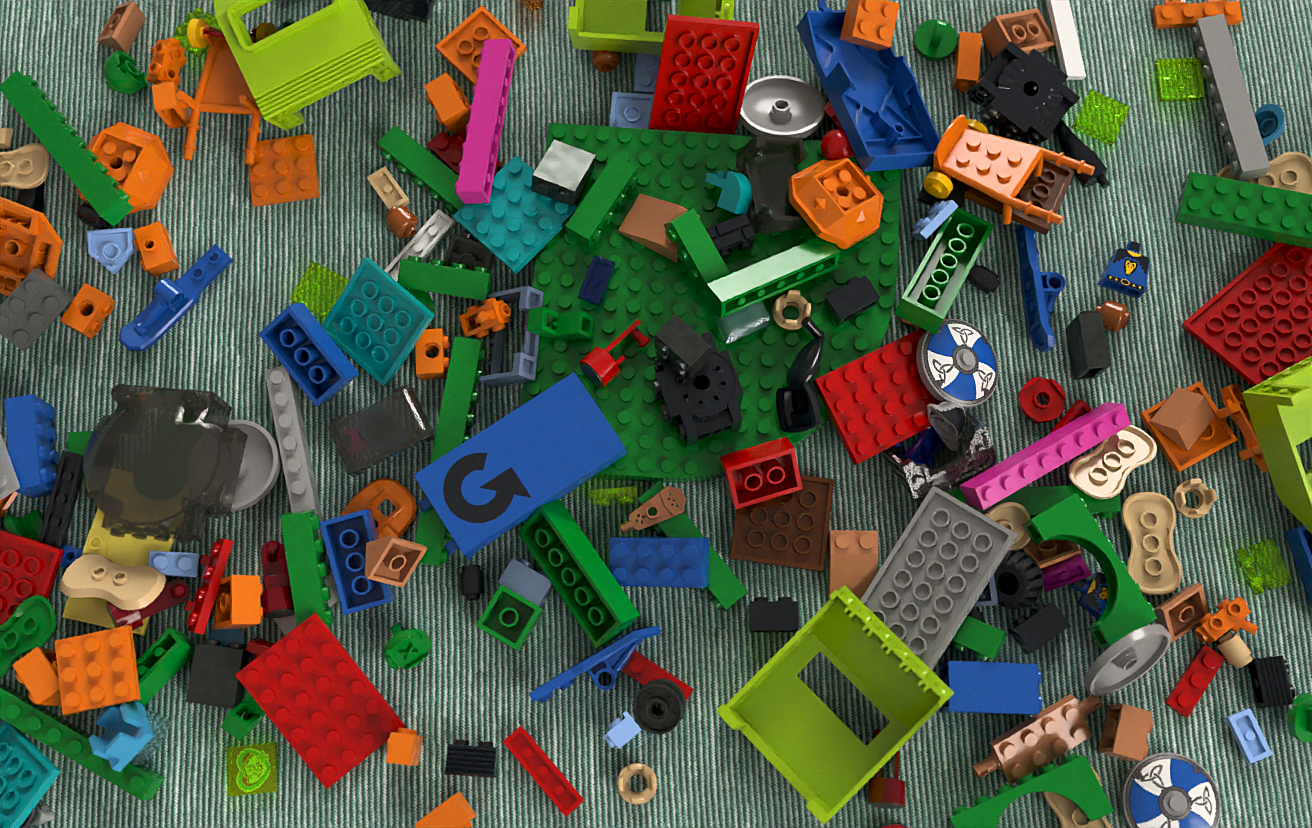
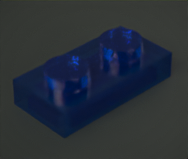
(596, 280)
(925, 447)

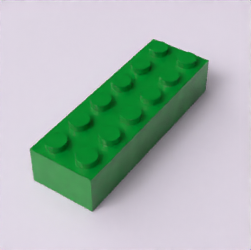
(1246, 209)
(943, 270)
(578, 573)

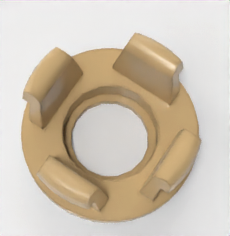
(792, 298)
(1205, 496)
(625, 791)

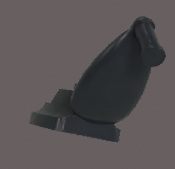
(798, 403)

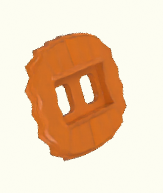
(374, 494)

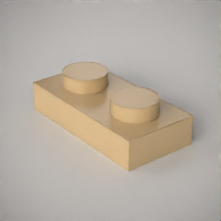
(387, 188)

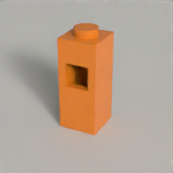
(966, 60)

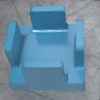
(125, 736)

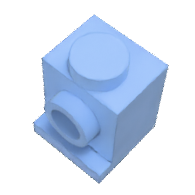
(622, 731)

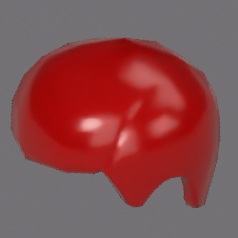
(836, 145)

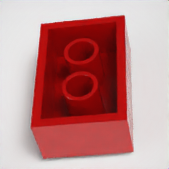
(761, 472)

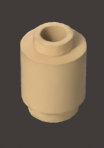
(1234, 649)

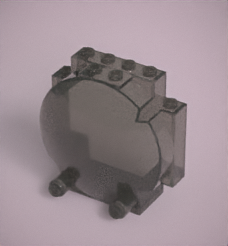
(163, 462)

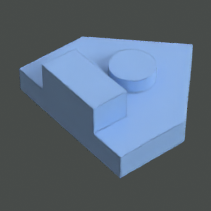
(111, 246)

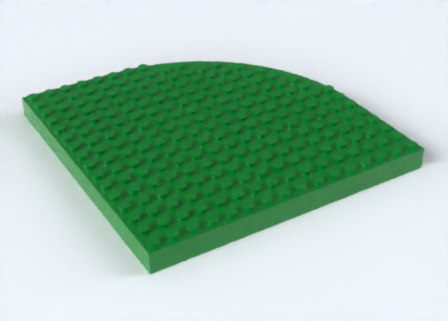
(655, 288)

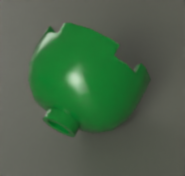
(122, 74)

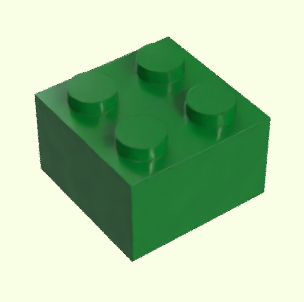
(510, 618)

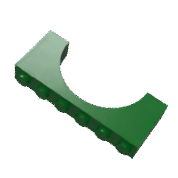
(1125, 605)
(1070, 779)

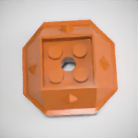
(143, 160)
(837, 201)
(36, 243)

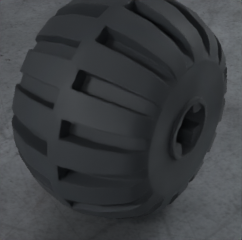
(1030, 577)

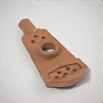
(663, 507)

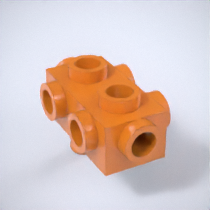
(166, 62)
(481, 319)
(1230, 616)

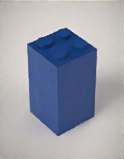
(991, 688)

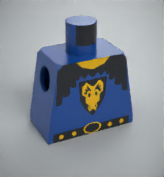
(1126, 271)
(1093, 593)

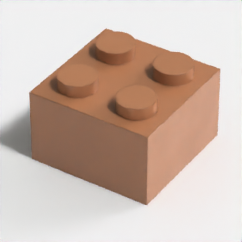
(1125, 732)

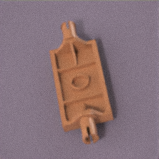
(1039, 739)

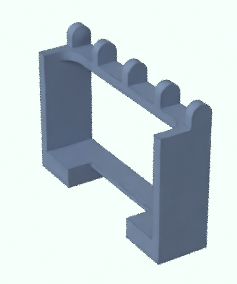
(524, 363)

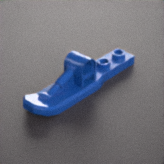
(1037, 293)
(173, 301)
(608, 659)

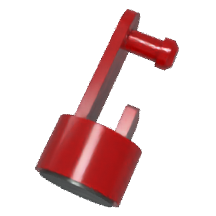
(600, 366)

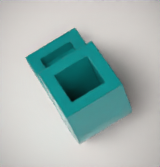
(735, 192)

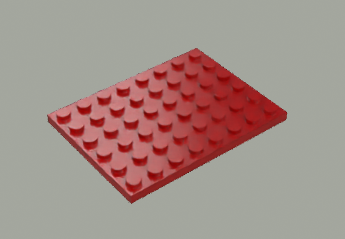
(1261, 316)

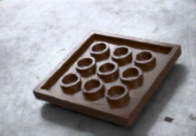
(1044, 191)
(787, 528)

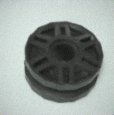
(649, 716)

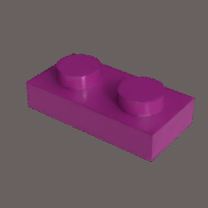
(1065, 572)

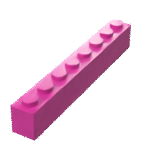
(486, 121)
(1044, 455)

